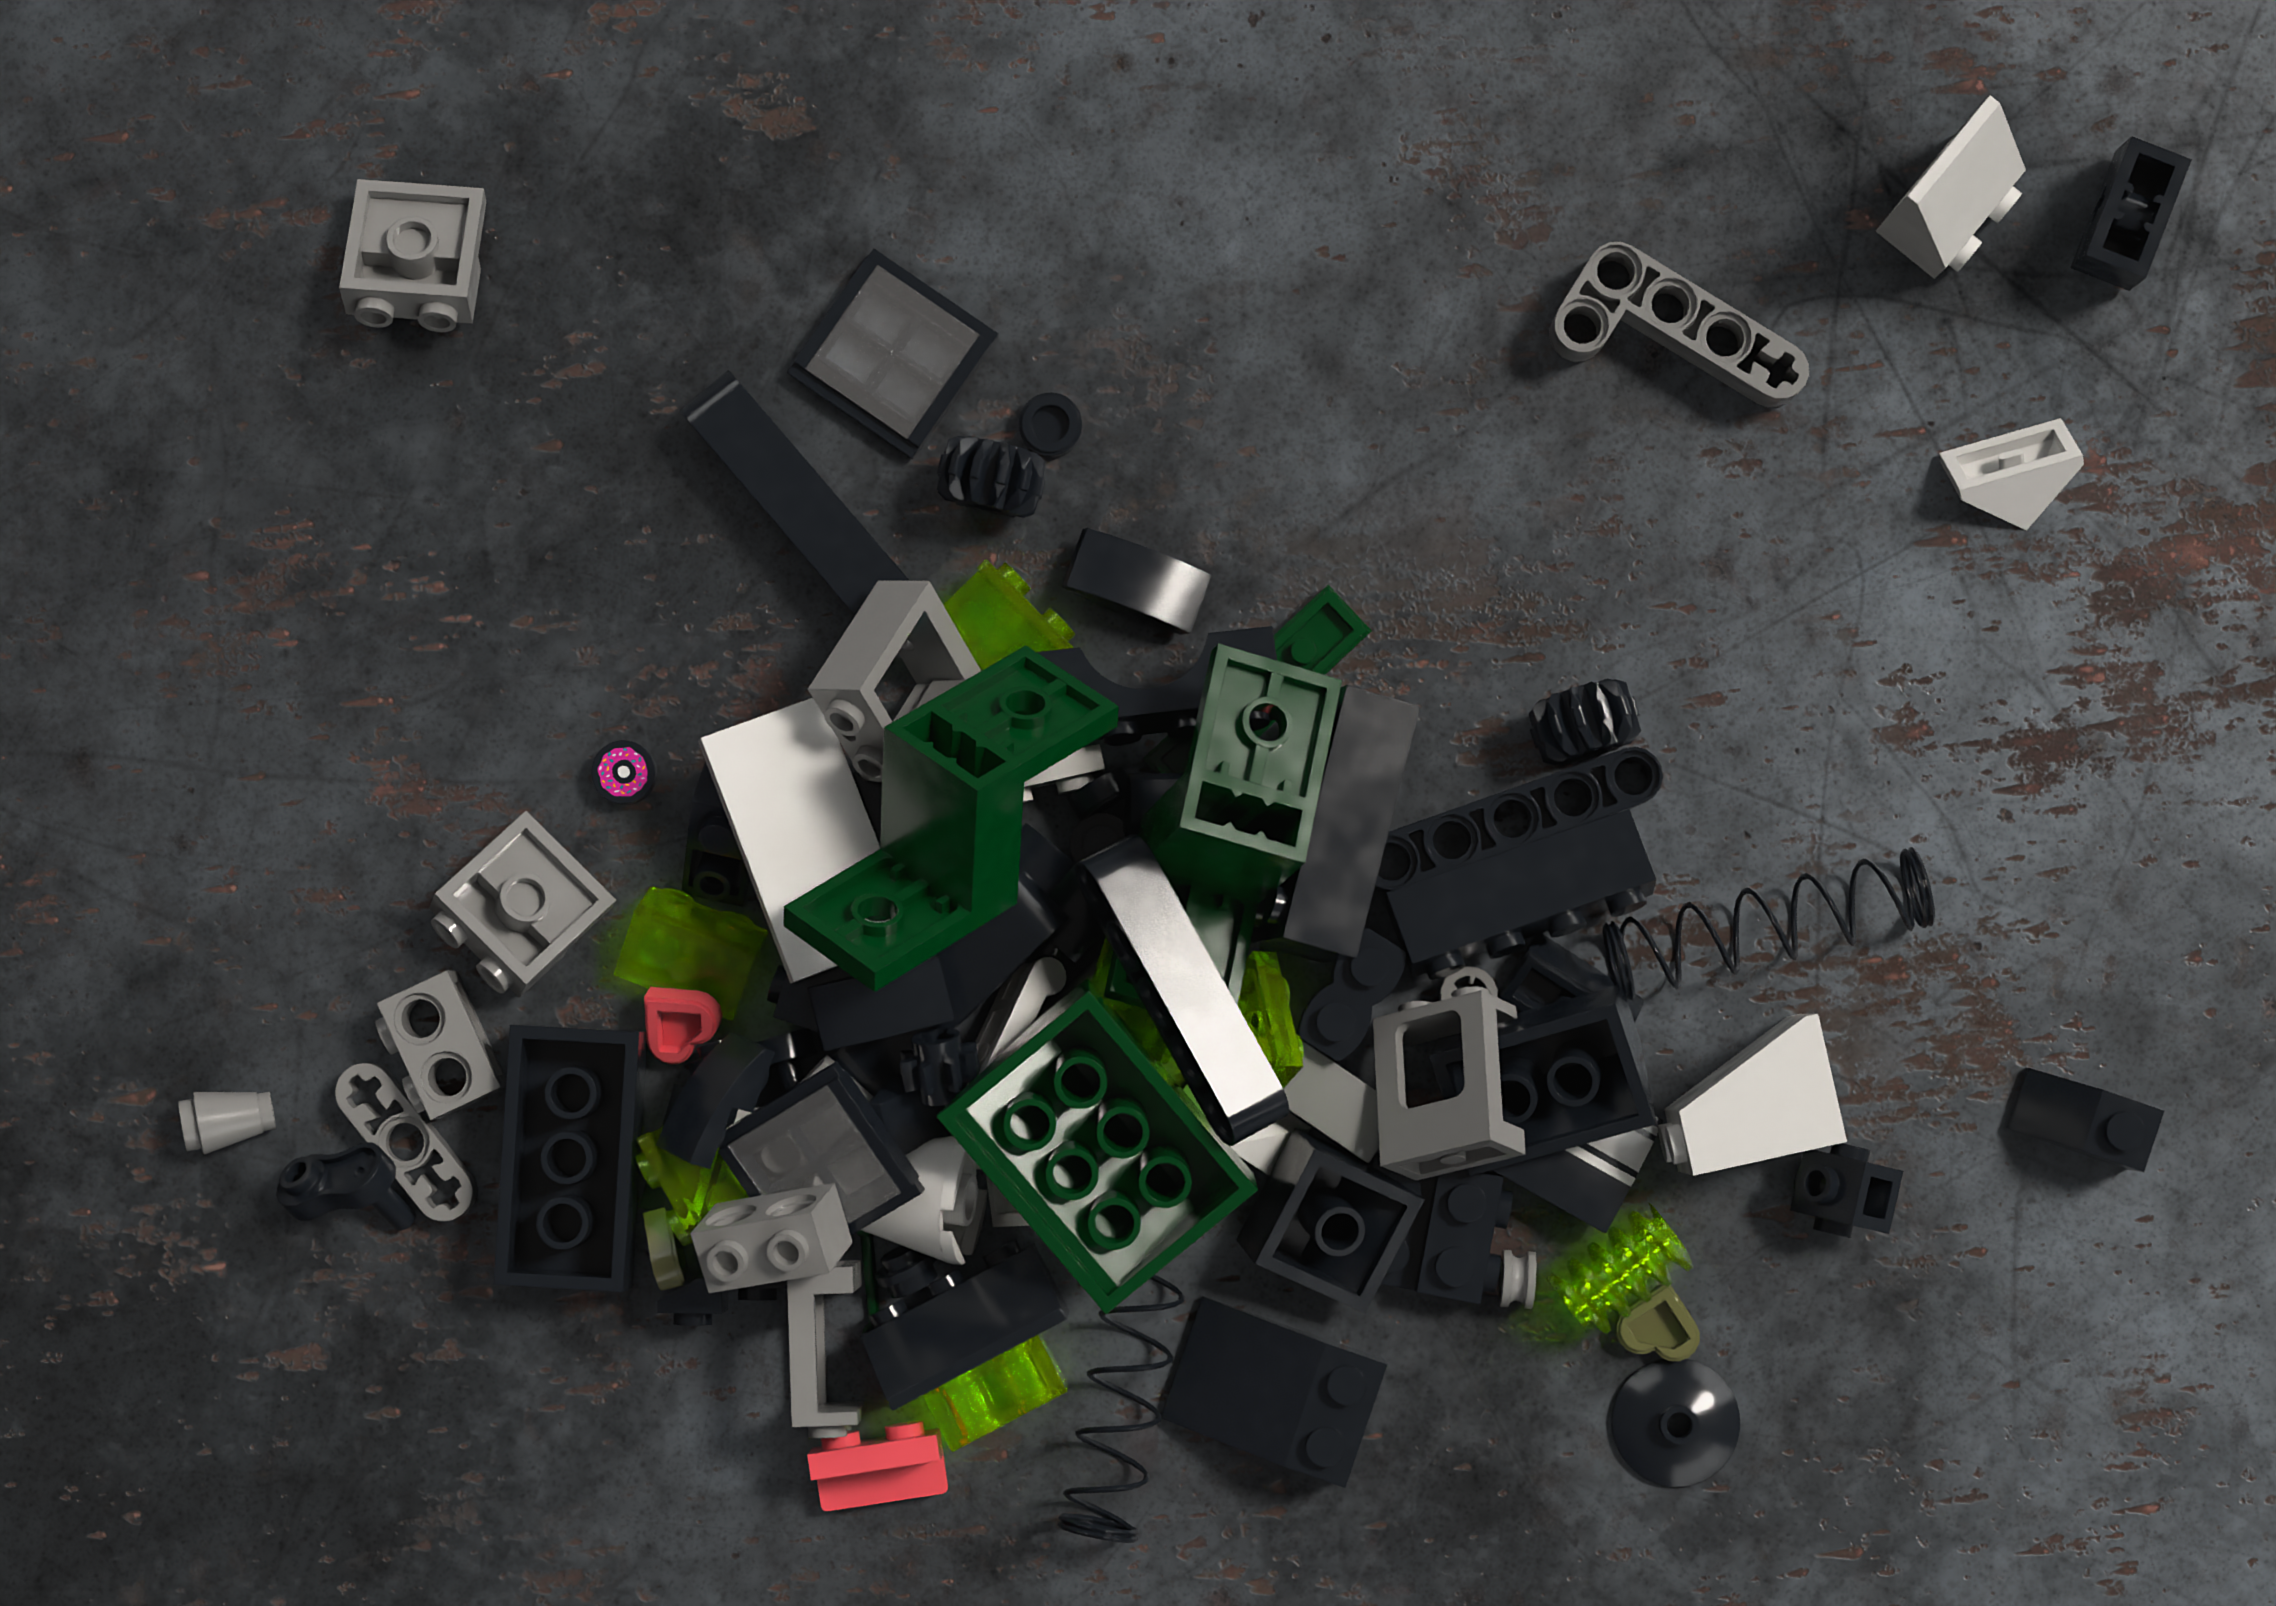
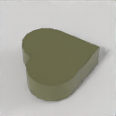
(665, 1250)
(1659, 1326)

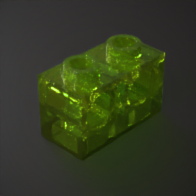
(996, 1392)

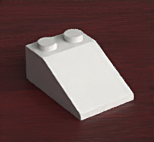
(1957, 193)

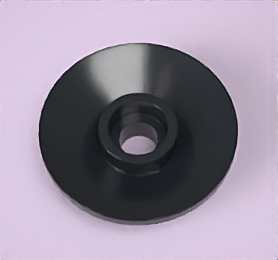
(1643, 1413)

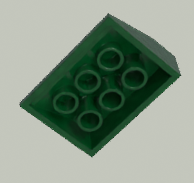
(1097, 1147)

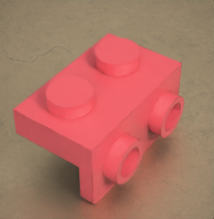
(879, 1469)

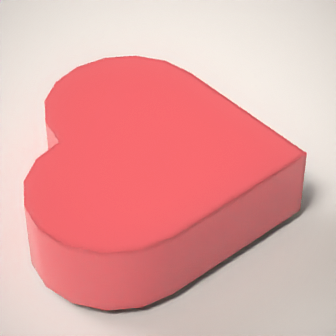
(679, 1021)

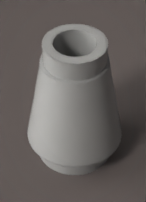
(224, 1118)

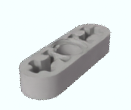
(388, 1095)

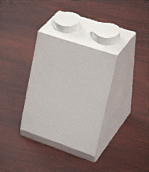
(1758, 1104)

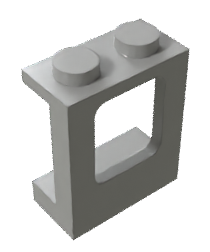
(1456, 1130)
(808, 1353)

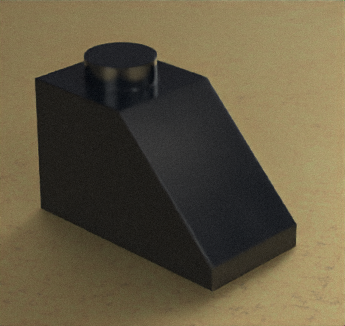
(2085, 1119)

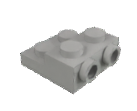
(413, 254)
(519, 906)

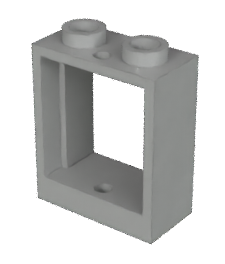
(892, 620)

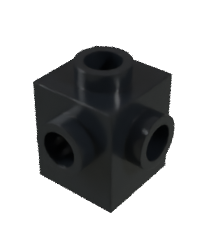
(1845, 1190)

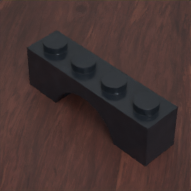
(1171, 706)

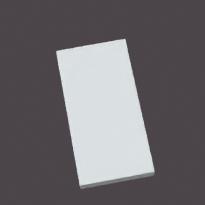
(790, 814)

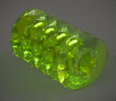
(1621, 1270)

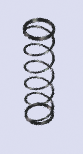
(1918, 907)
(1116, 1528)

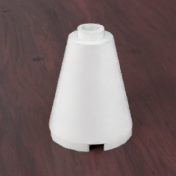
(948, 1212)

